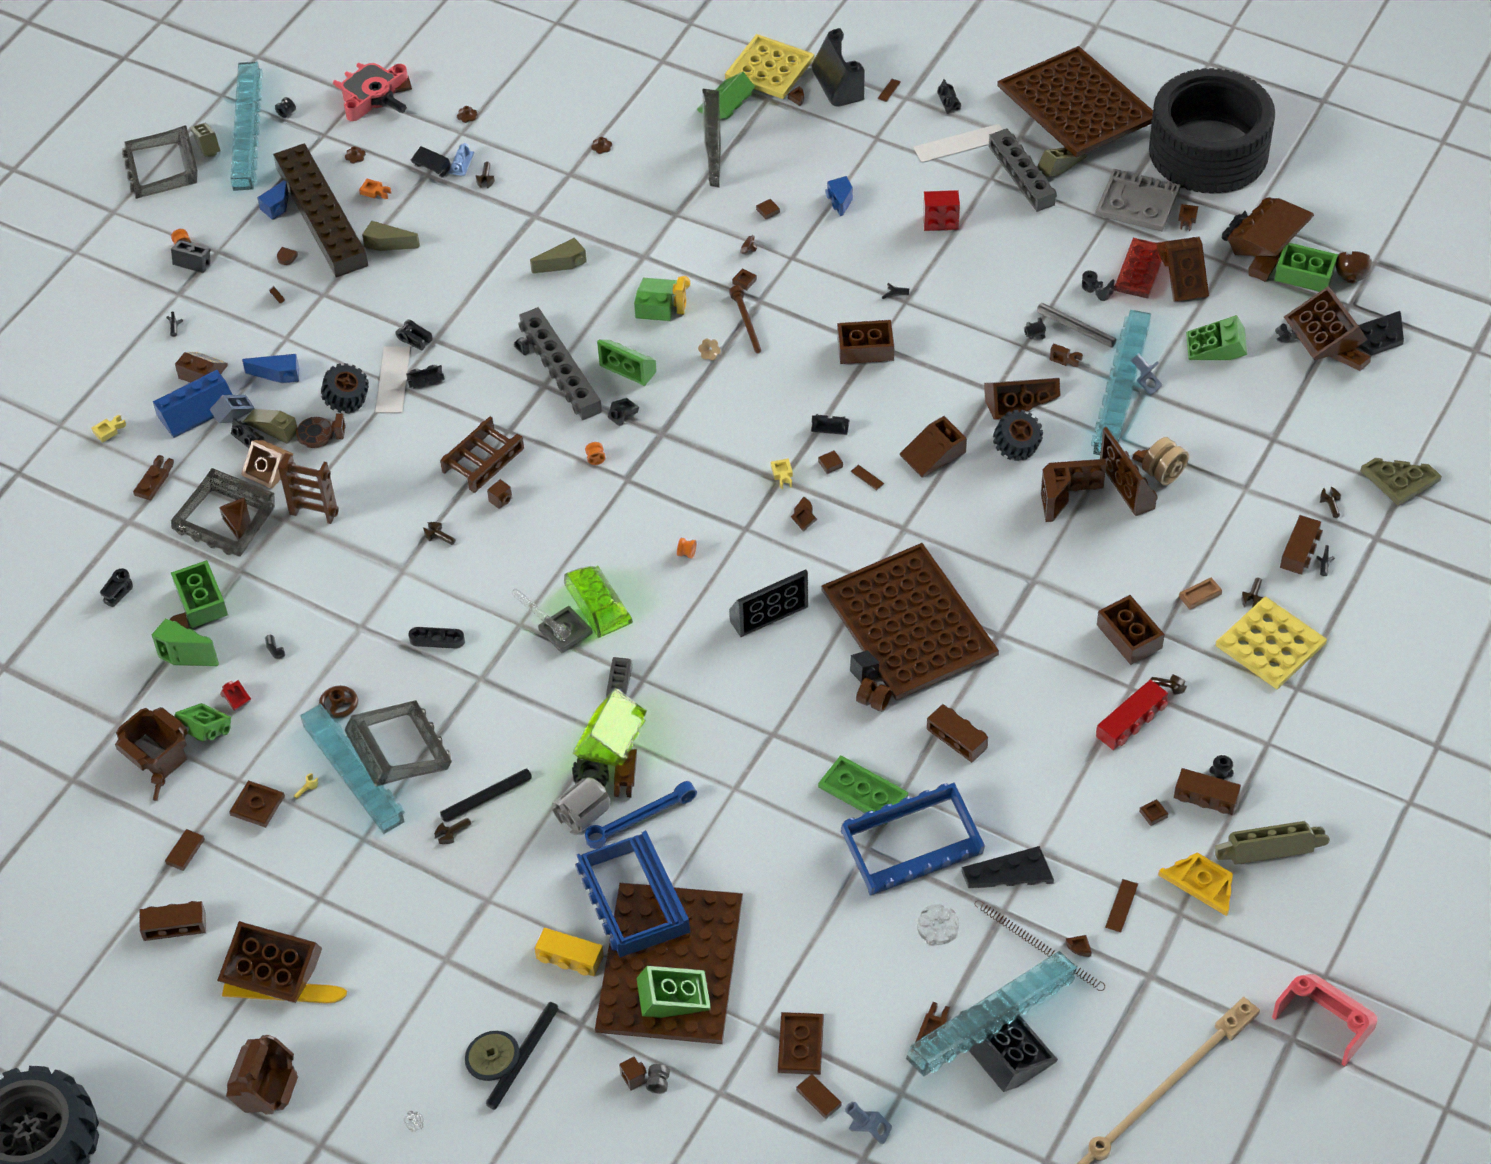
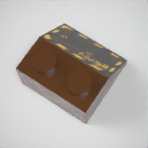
(196, 365)

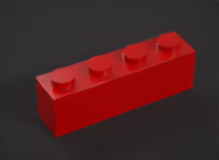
(1132, 714)

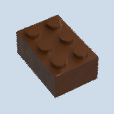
(865, 341)
(1130, 629)

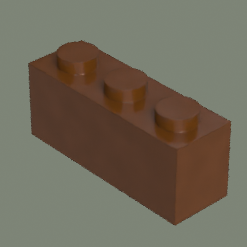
(1301, 545)
(957, 733)
(1207, 791)
(172, 920)

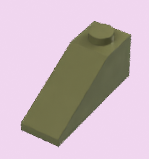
(205, 139)
(1057, 161)
(386, 237)
(562, 257)
(273, 423)

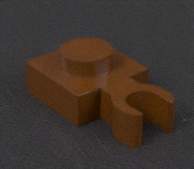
(1187, 215)

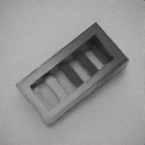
(621, 666)

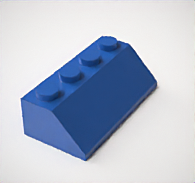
(191, 403)

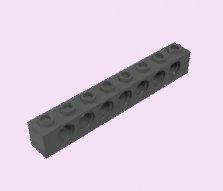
(560, 364)

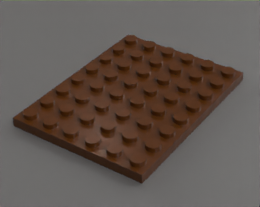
(1077, 101)
(910, 620)
(708, 947)

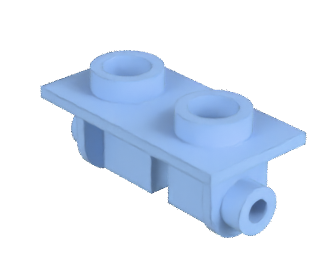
(461, 161)

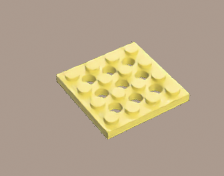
(773, 48)
(1272, 653)

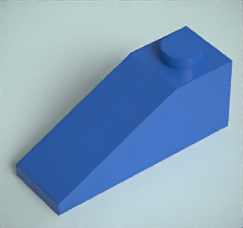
(274, 368)

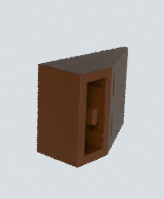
(934, 447)

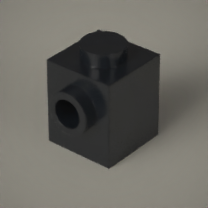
(864, 666)

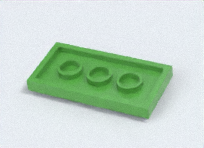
(860, 786)

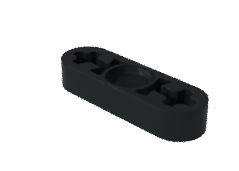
(421, 641)

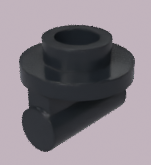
(1283, 332)

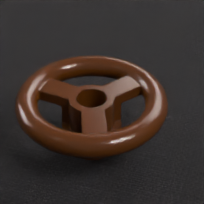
(338, 699)

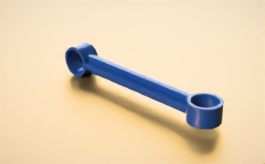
(682, 793)

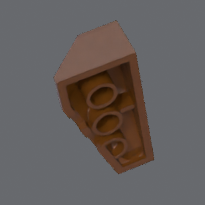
(1019, 395)

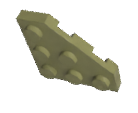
(1399, 478)

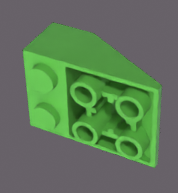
(1217, 340)
(183, 645)

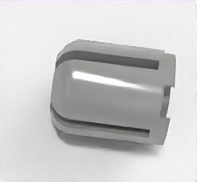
(581, 804)

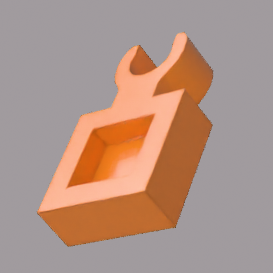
(373, 188)

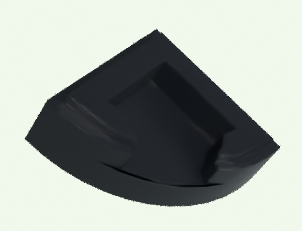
(522, 345)

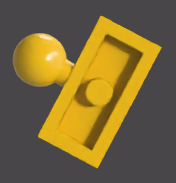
(679, 290)

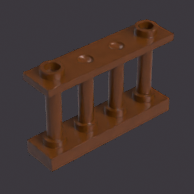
(487, 468)
(293, 492)

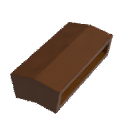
(1263, 266)

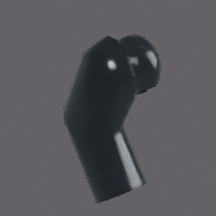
(271, 646)

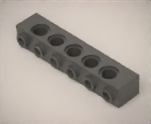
(1022, 169)

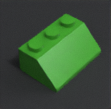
(732, 93)
(626, 361)

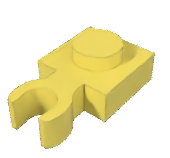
(106, 429)
(782, 470)

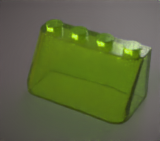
(611, 730)

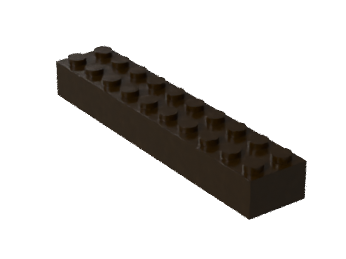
(320, 210)

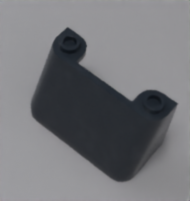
(839, 79)

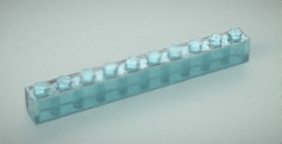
(246, 126)
(1122, 377)
(991, 1014)

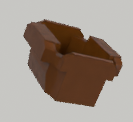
(163, 730)
(262, 1076)

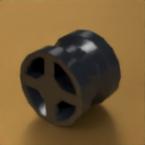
(285, 107)

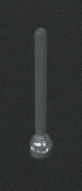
(560, 631)

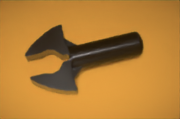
(485, 176)
(1335, 495)
(437, 533)
(1253, 593)
(1175, 683)
(450, 831)

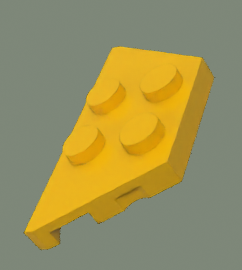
(1201, 880)

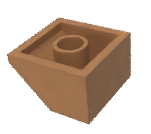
(263, 463)

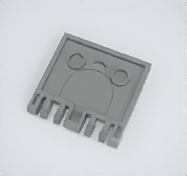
(1137, 201)

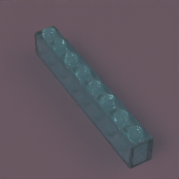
(344, 758)

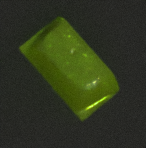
(597, 600)

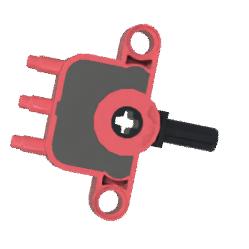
(371, 88)

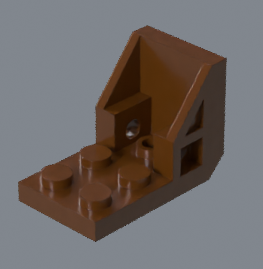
(1186, 267)
(1068, 476)

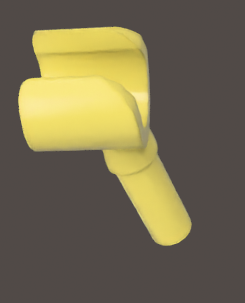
(309, 785)

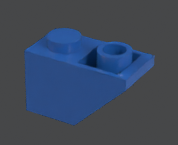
(840, 193)

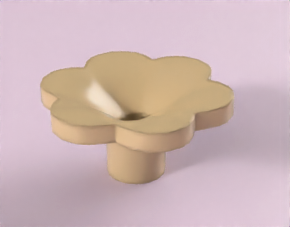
(706, 352)

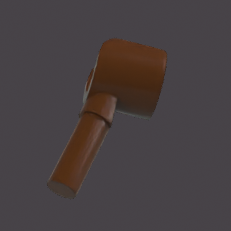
(159, 780)

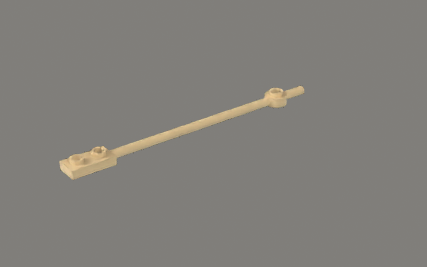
(1228, 1025)

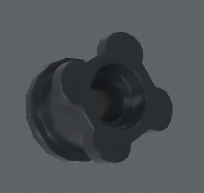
(1035, 329)
(1222, 767)

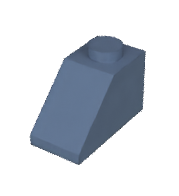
(231, 407)

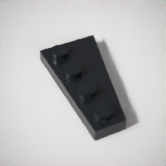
(1018, 867)

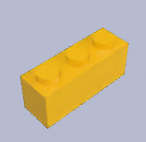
(569, 952)

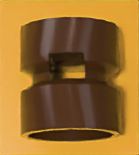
(875, 695)

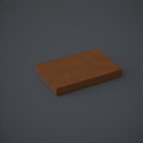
(800, 1043)

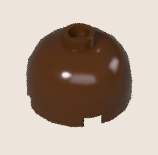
(1353, 266)

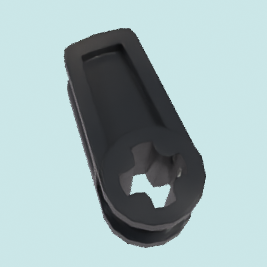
(414, 335)
(116, 587)

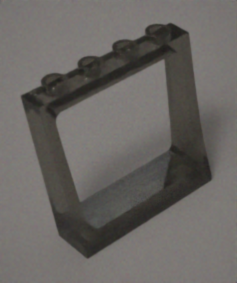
(712, 133)
(176, 136)
(232, 488)
(374, 759)

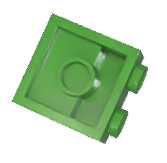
(204, 722)

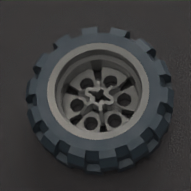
(48, 1099)

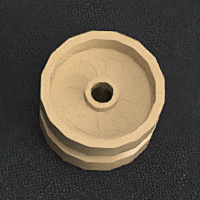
(1165, 461)

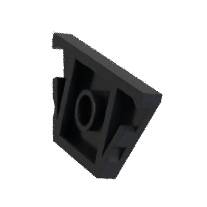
(1382, 333)

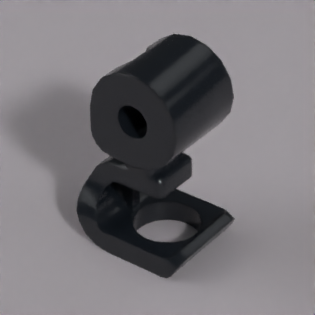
(1091, 284)

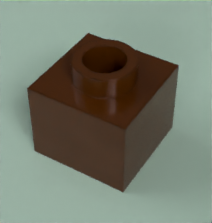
(499, 494)
(633, 1073)

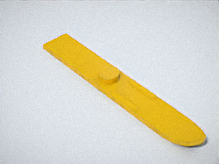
(312, 993)

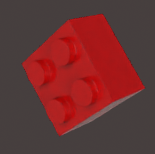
(941, 210)

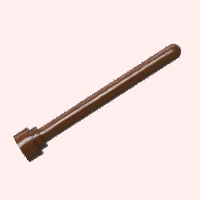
(737, 294)

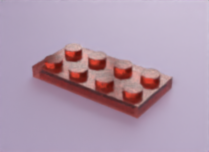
(1139, 269)

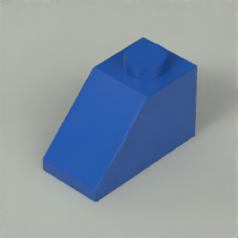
(274, 201)

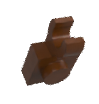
(1063, 356)

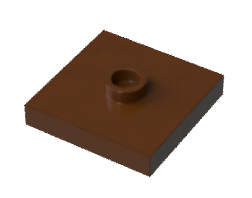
(257, 803)

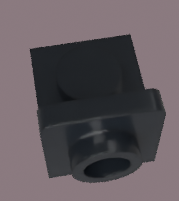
(620, 409)

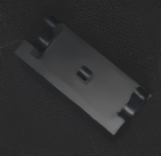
(431, 160)
(190, 256)

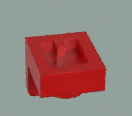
(235, 694)

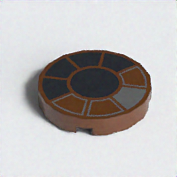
(314, 432)

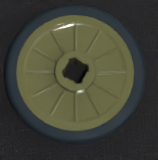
(495, 1043)

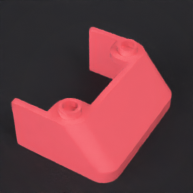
(1358, 1017)

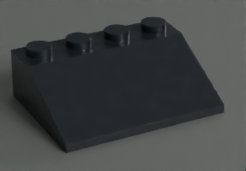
(770, 604)
(1013, 1054)

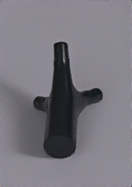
(895, 290)
(173, 324)
(1325, 561)

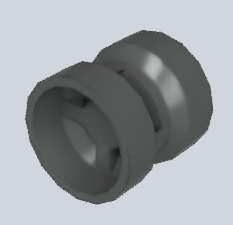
(657, 1080)

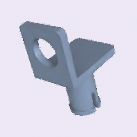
(1146, 373)
(868, 1122)

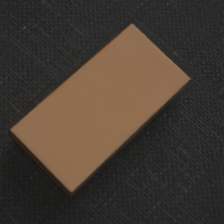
(1200, 593)

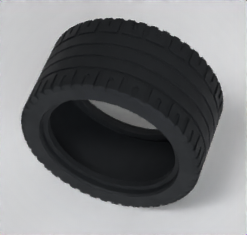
(1215, 97)

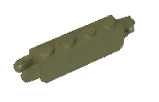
(1271, 842)

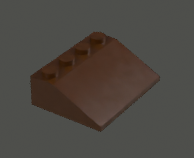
(1268, 228)
(1325, 326)
(1126, 476)
(269, 962)

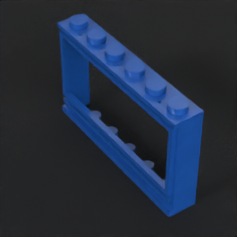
(922, 864)
(661, 886)

